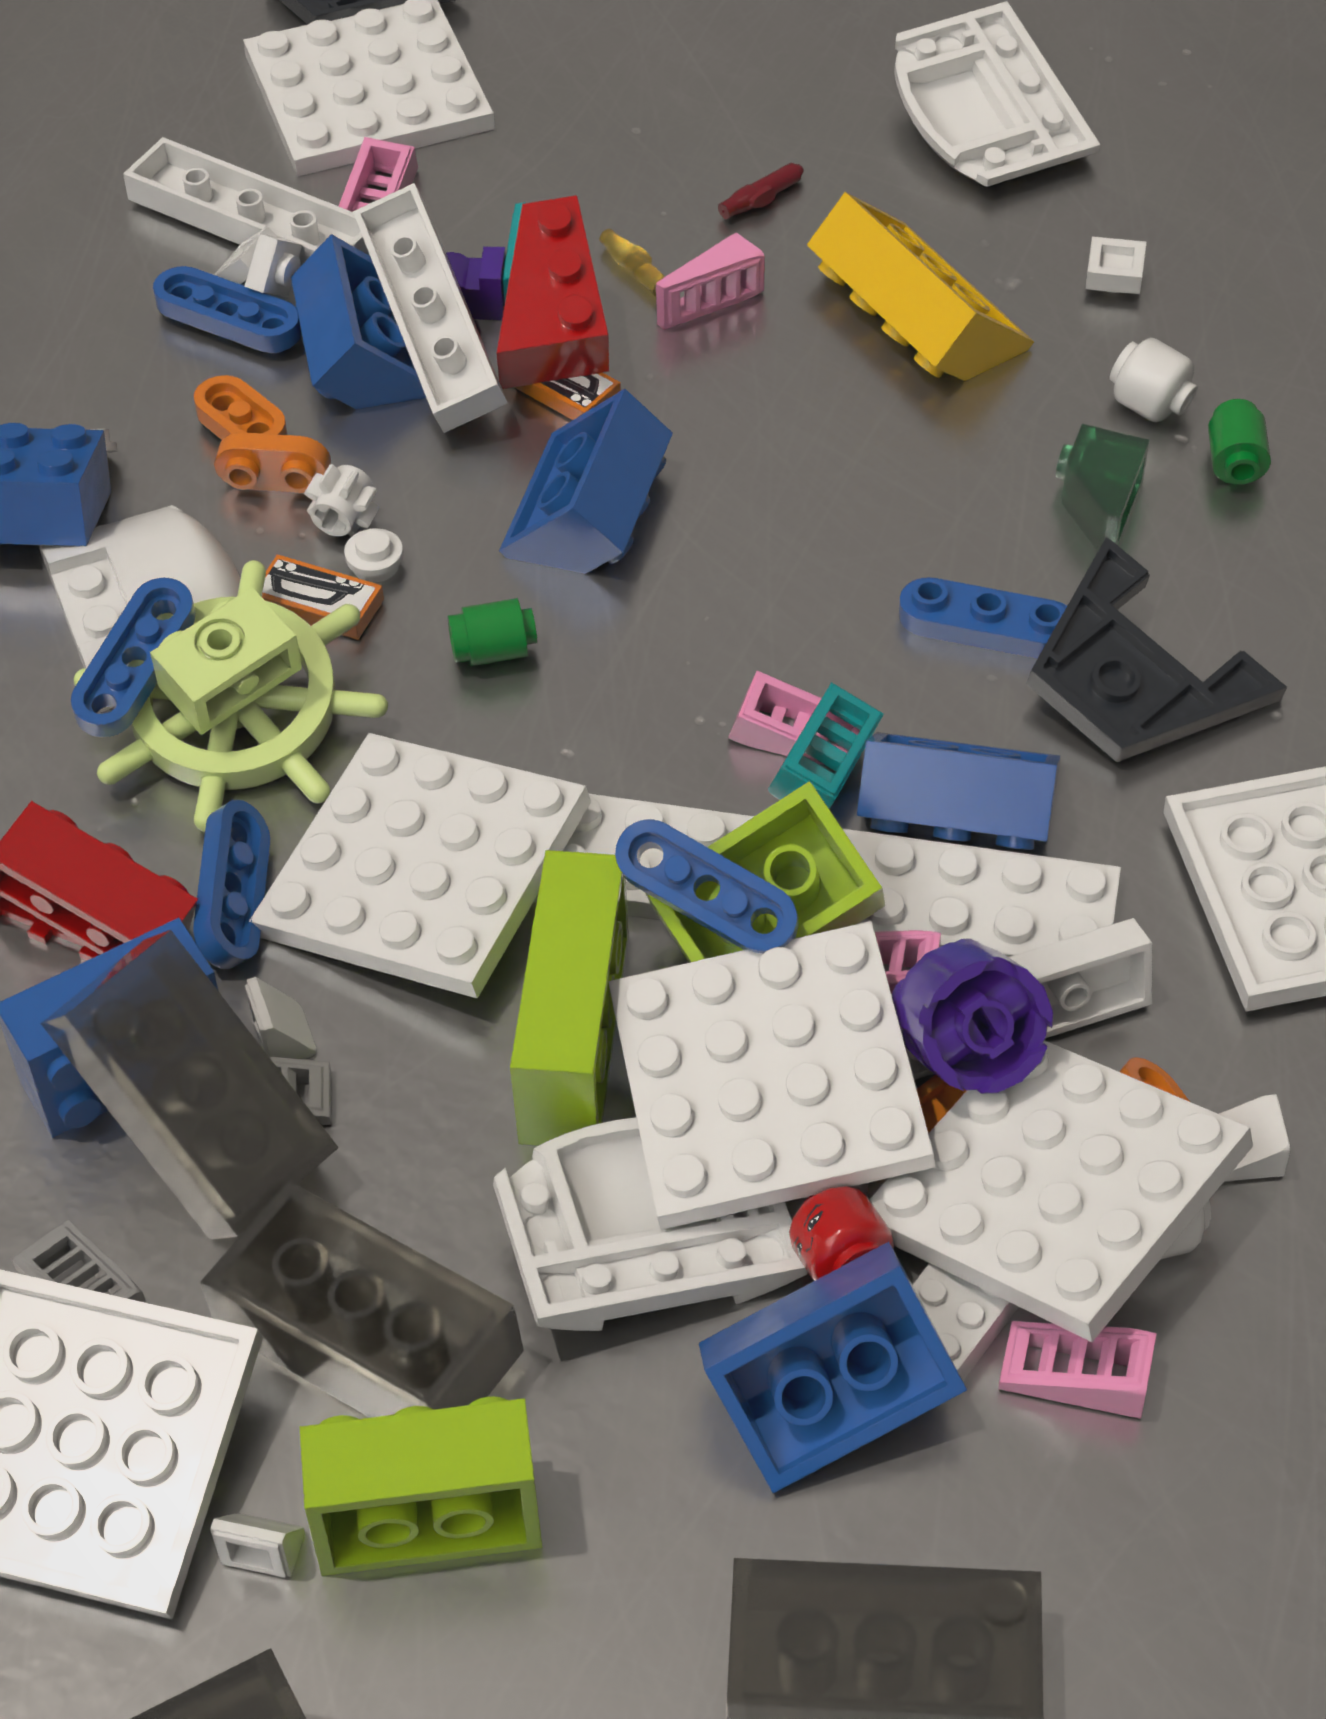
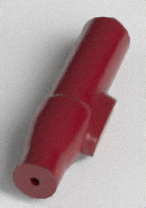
(762, 191)

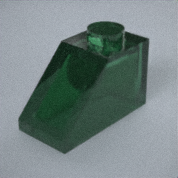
(1102, 480)

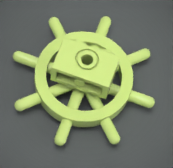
(220, 681)

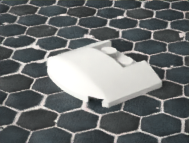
(988, 97)
(120, 557)
(594, 1241)

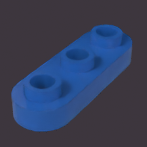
(227, 309)
(978, 616)
(133, 637)
(688, 865)
(231, 884)

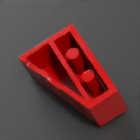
(553, 302)
(80, 886)

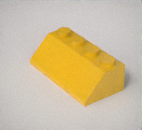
(914, 291)

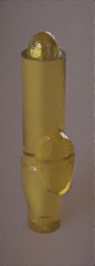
(632, 258)

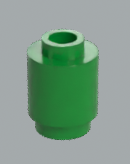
(1239, 442)
(491, 632)

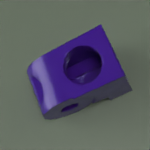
(481, 281)

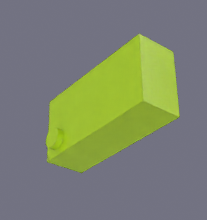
(566, 999)

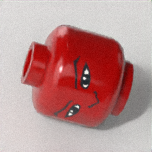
(836, 1230)

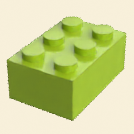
(798, 851)
(420, 1486)

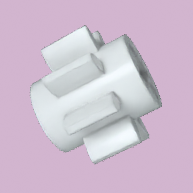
(341, 500)

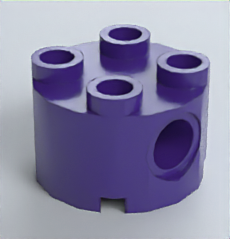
(973, 1016)

